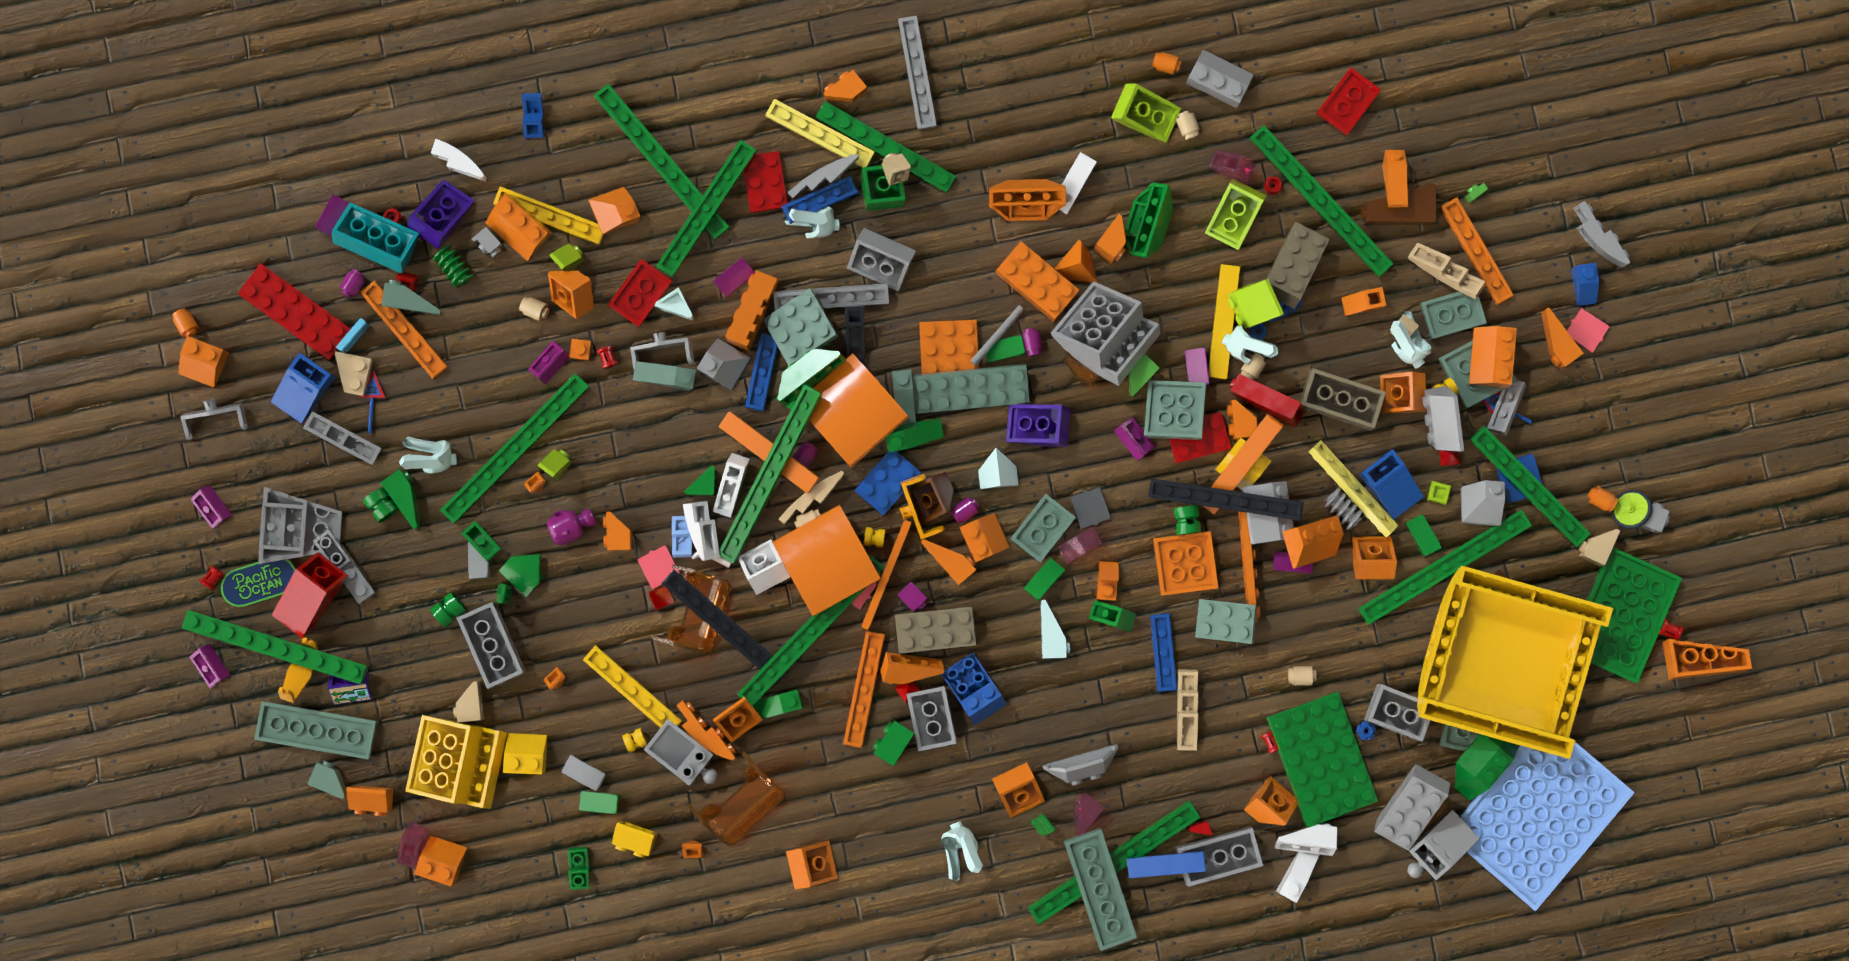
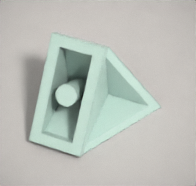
(675, 304)
(997, 472)

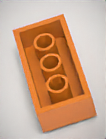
(1037, 281)

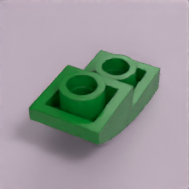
(1044, 579)
(579, 868)

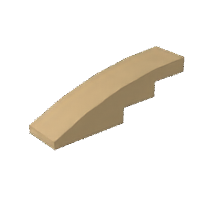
(1443, 269)
(818, 493)
(1187, 709)

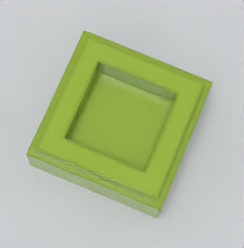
(1438, 492)

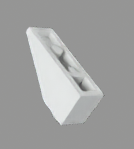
(731, 484)
(1315, 839)
(1297, 875)

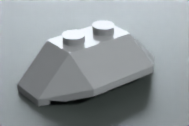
(1082, 766)

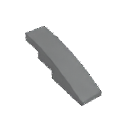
(830, 172)
(342, 438)

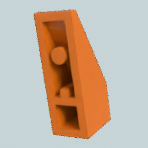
(1395, 178)
(1559, 342)
(953, 563)
(909, 668)

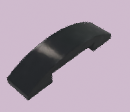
(855, 332)

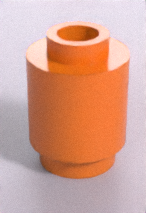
(1166, 63)
(185, 323)
(1602, 499)

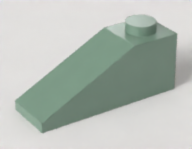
(403, 298)
(664, 375)
(904, 393)

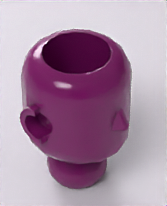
(568, 526)

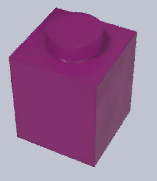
(913, 597)

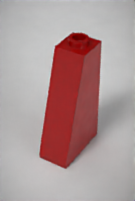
(1267, 400)

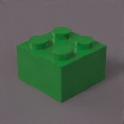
(877, 190)
(893, 743)

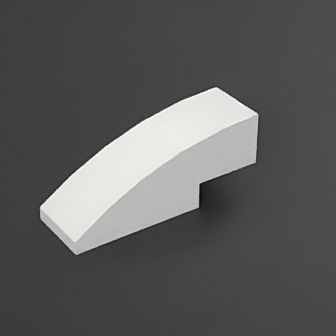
(456, 160)
(1076, 179)
(702, 529)

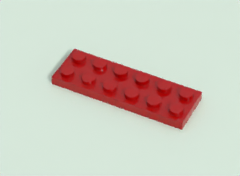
(294, 311)

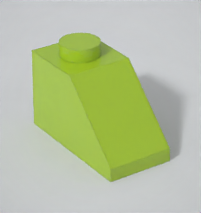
(567, 257)
(555, 463)

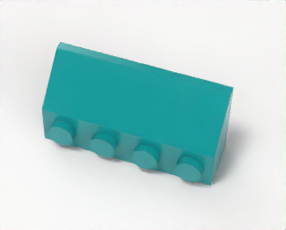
(375, 237)

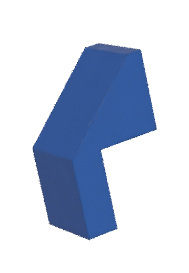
(533, 115)

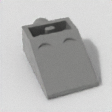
(678, 751)
(1445, 842)

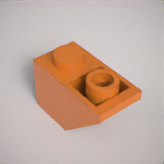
(847, 89)
(1364, 301)
(1242, 421)
(618, 534)

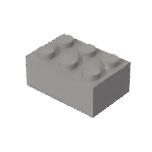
(1396, 713)

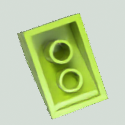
(1146, 112)
(1235, 214)
(1254, 303)

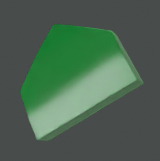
(523, 572)

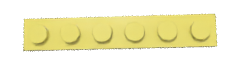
(818, 133)
(1353, 488)

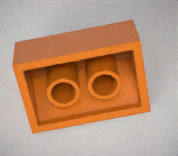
(518, 226)
(1492, 356)
(1313, 541)

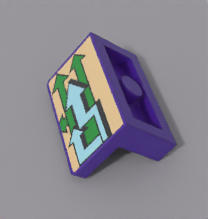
(345, 691)

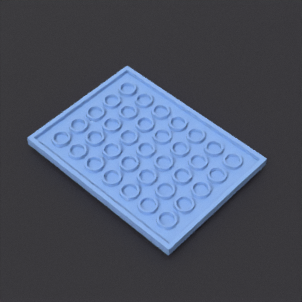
(1542, 818)

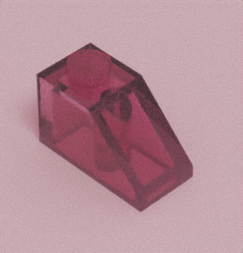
(1232, 166)
(1080, 545)
(1085, 812)
(412, 844)

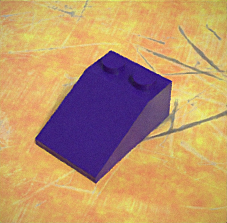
(440, 213)
(1038, 425)

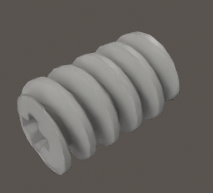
(1343, 509)

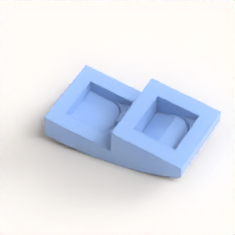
(681, 538)

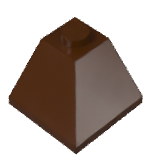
(931, 497)

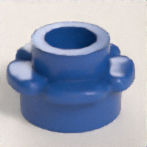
(1259, 336)
(1361, 731)

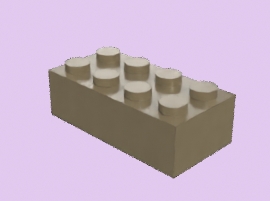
(1296, 264)
(1342, 399)
(935, 630)

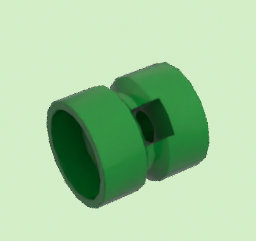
(380, 504)
(1187, 513)
(448, 609)

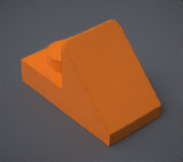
(1107, 580)

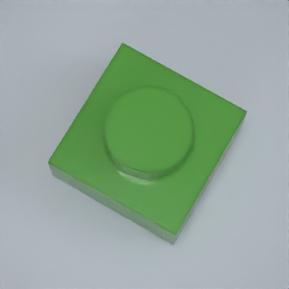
(1475, 191)

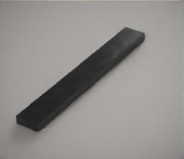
(1226, 499)
(717, 620)

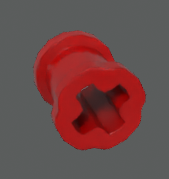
(607, 357)
(212, 578)
(1670, 630)
(1266, 736)

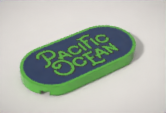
(256, 582)

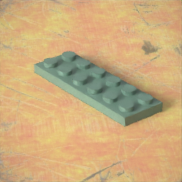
(970, 388)
(315, 730)
(1100, 889)

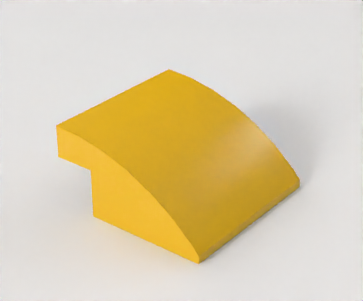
(456, 762)

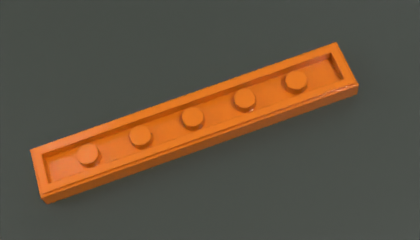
(1476, 251)
(405, 331)
(761, 447)
(1247, 455)
(886, 574)
(864, 689)

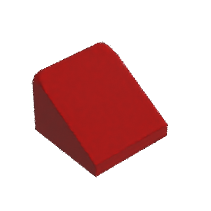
(408, 280)
(661, 598)
(1201, 827)

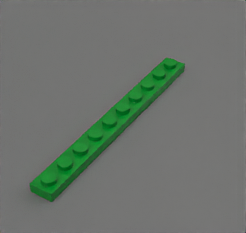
(656, 155)
(1321, 201)
(514, 448)
(770, 473)
(1444, 567)
(797, 646)
(275, 647)
(1134, 847)

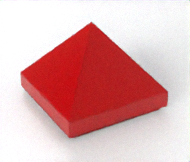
(1449, 457)
(903, 689)

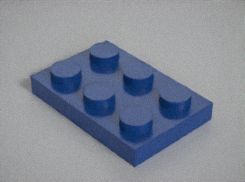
(883, 484)

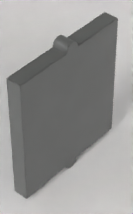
(1090, 508)

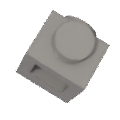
(488, 243)

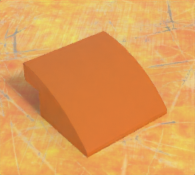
(855, 411)
(826, 560)

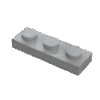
(1506, 408)

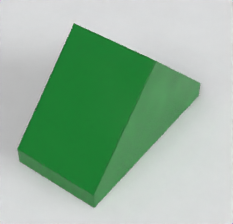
(704, 485)

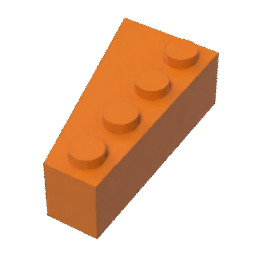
(752, 310)
(1692, 659)

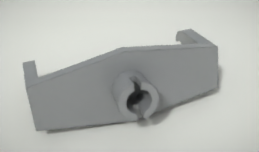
(661, 342)
(211, 409)

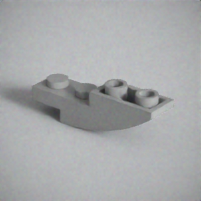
(1603, 243)
(337, 554)

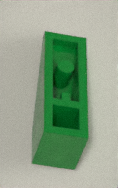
(914, 434)
(403, 494)
(778, 704)

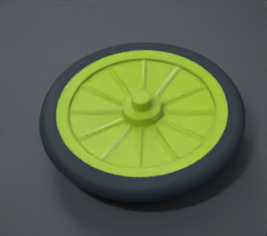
(1632, 509)

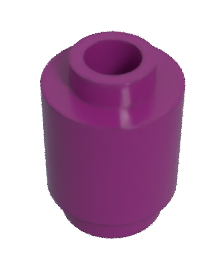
(352, 283)
(1032, 342)
(805, 454)
(965, 510)

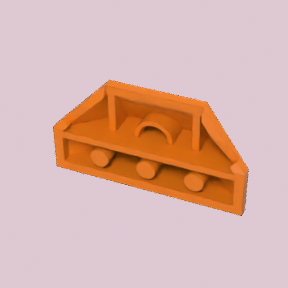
(1027, 199)

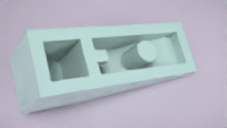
(1053, 639)

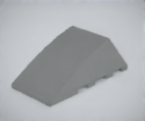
(292, 525)

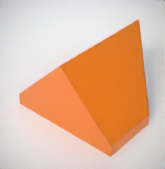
(1077, 264)

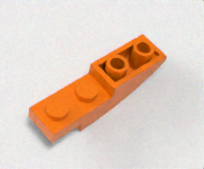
(709, 739)

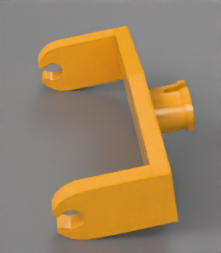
(909, 510)
(296, 677)

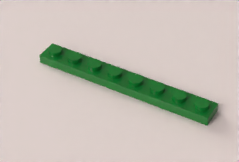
(884, 146)
(706, 208)
(1529, 486)

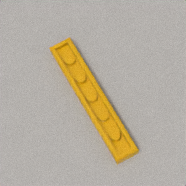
(556, 217)
(1222, 322)
(630, 687)

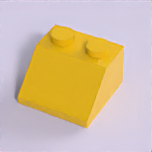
(1253, 473)
(525, 754)
(634, 838)

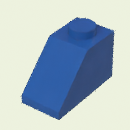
(1585, 283)

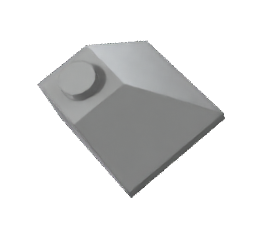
(723, 364)
(1483, 503)

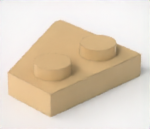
(353, 372)

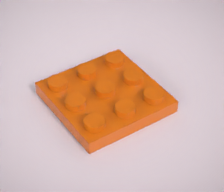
(948, 345)
(1185, 563)

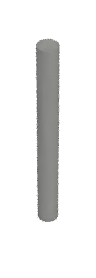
(997, 335)

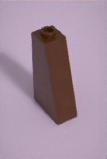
(1420, 209)

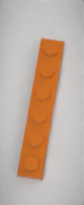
(1248, 557)

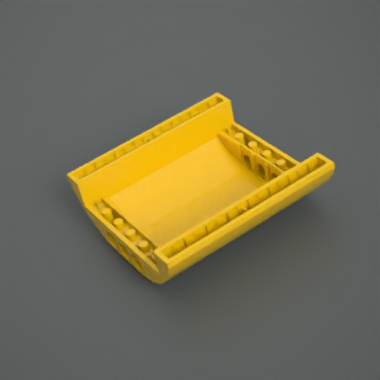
(1509, 660)

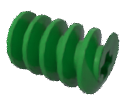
(452, 267)

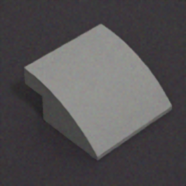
(1106, 332)

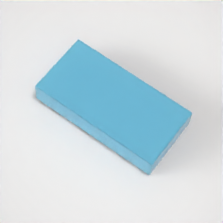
(353, 336)

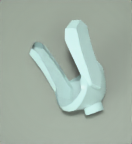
(822, 222)
(1240, 341)
(1409, 349)
(439, 462)
(963, 838)

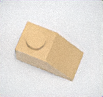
(896, 168)
(1598, 547)
(470, 704)

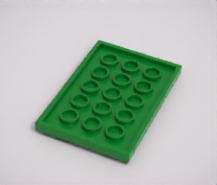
(1639, 604)
(1322, 759)

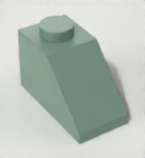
(328, 779)

